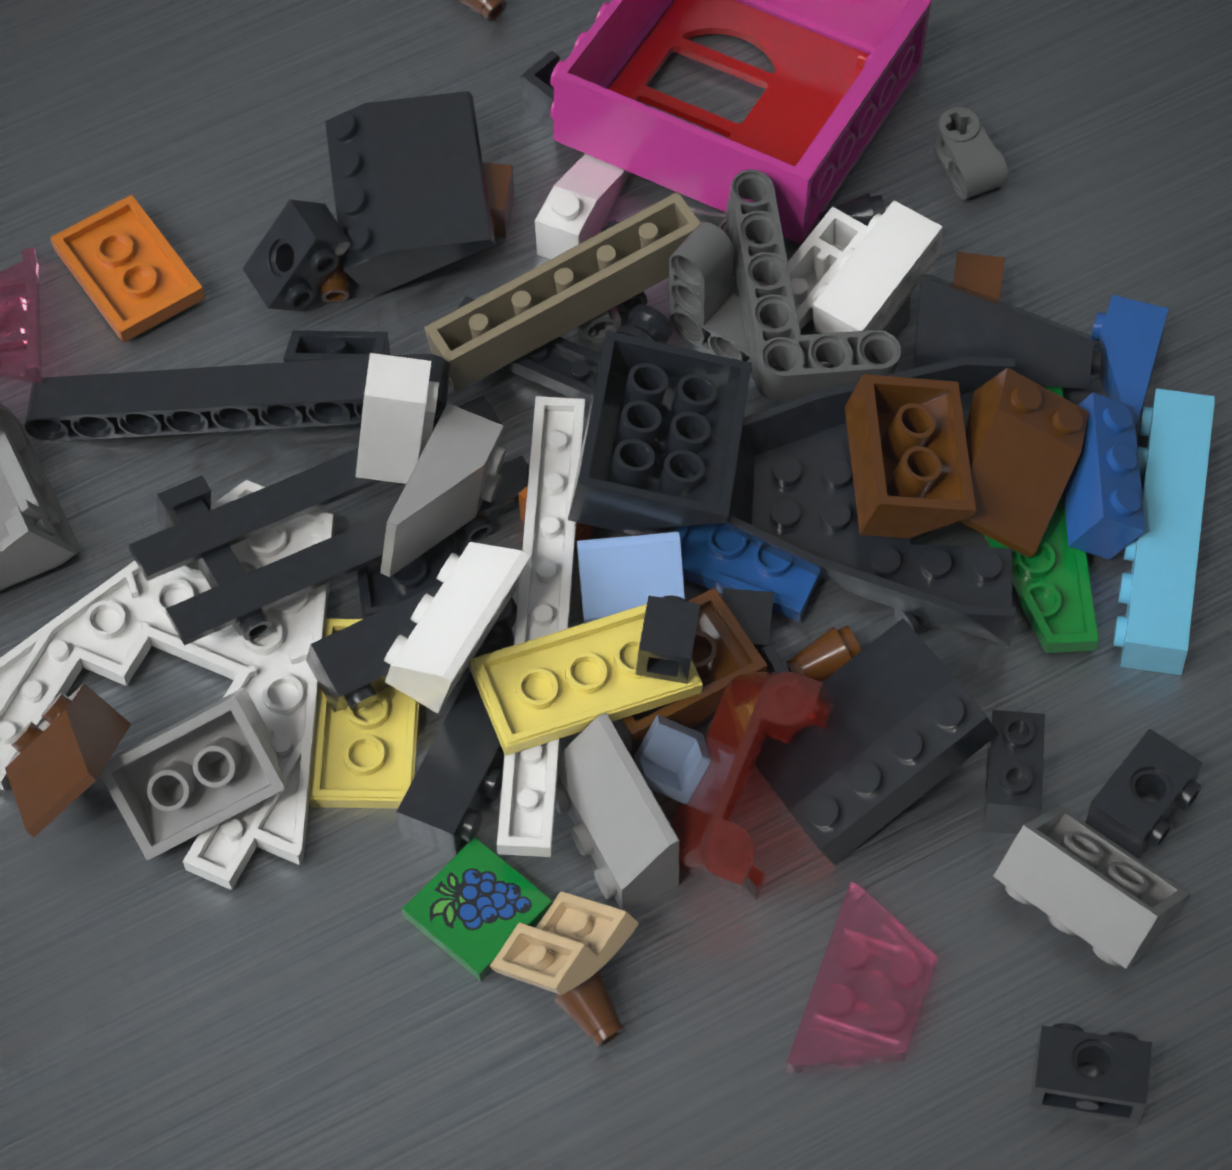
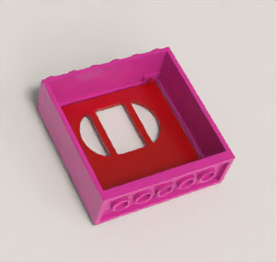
(830, 92)

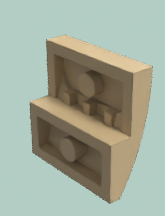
(566, 945)

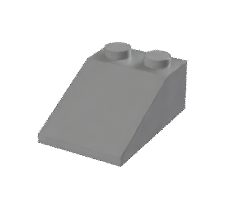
(445, 487)

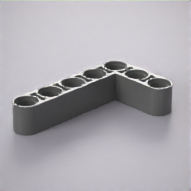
(703, 296)
(776, 305)

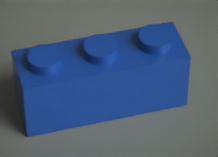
(1105, 485)

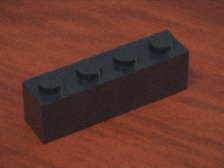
(352, 659)
(455, 776)

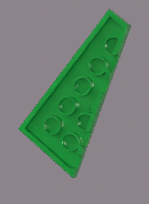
(1055, 587)

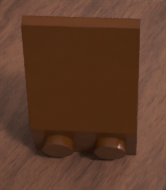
(1020, 457)
(718, 655)

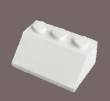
(454, 622)

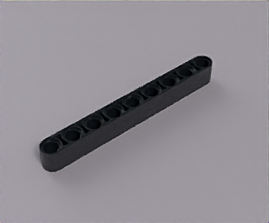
(208, 399)

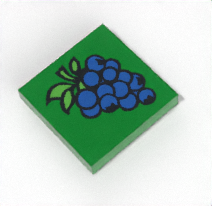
(475, 907)

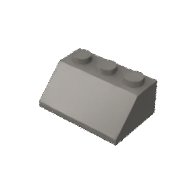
(194, 773)
(616, 817)
(1089, 886)

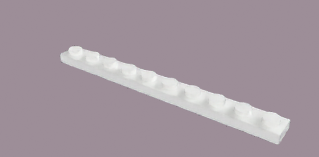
(543, 609)

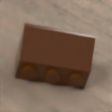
(908, 455)

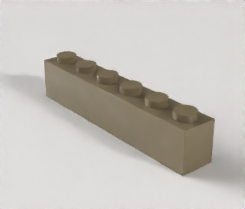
(561, 293)

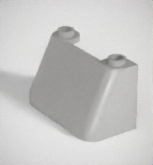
(32, 523)

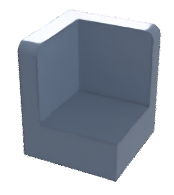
(672, 759)

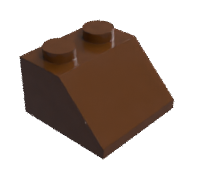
(62, 755)

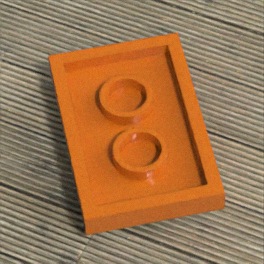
(127, 268)

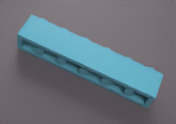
(1166, 554)

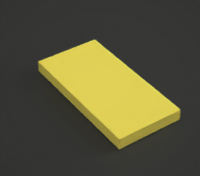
(569, 679)
(366, 753)

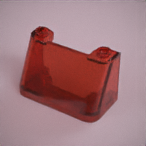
(748, 711)

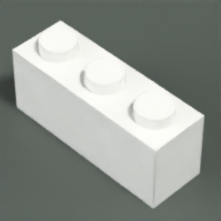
(878, 273)
(395, 417)

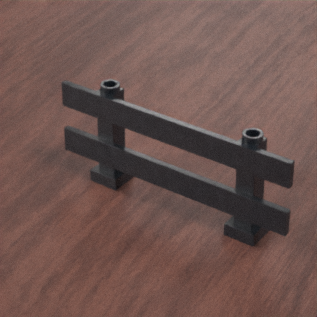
(242, 599)

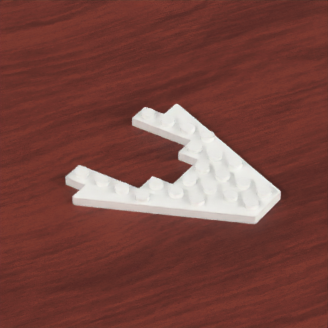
(127, 615)

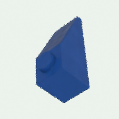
(1129, 348)

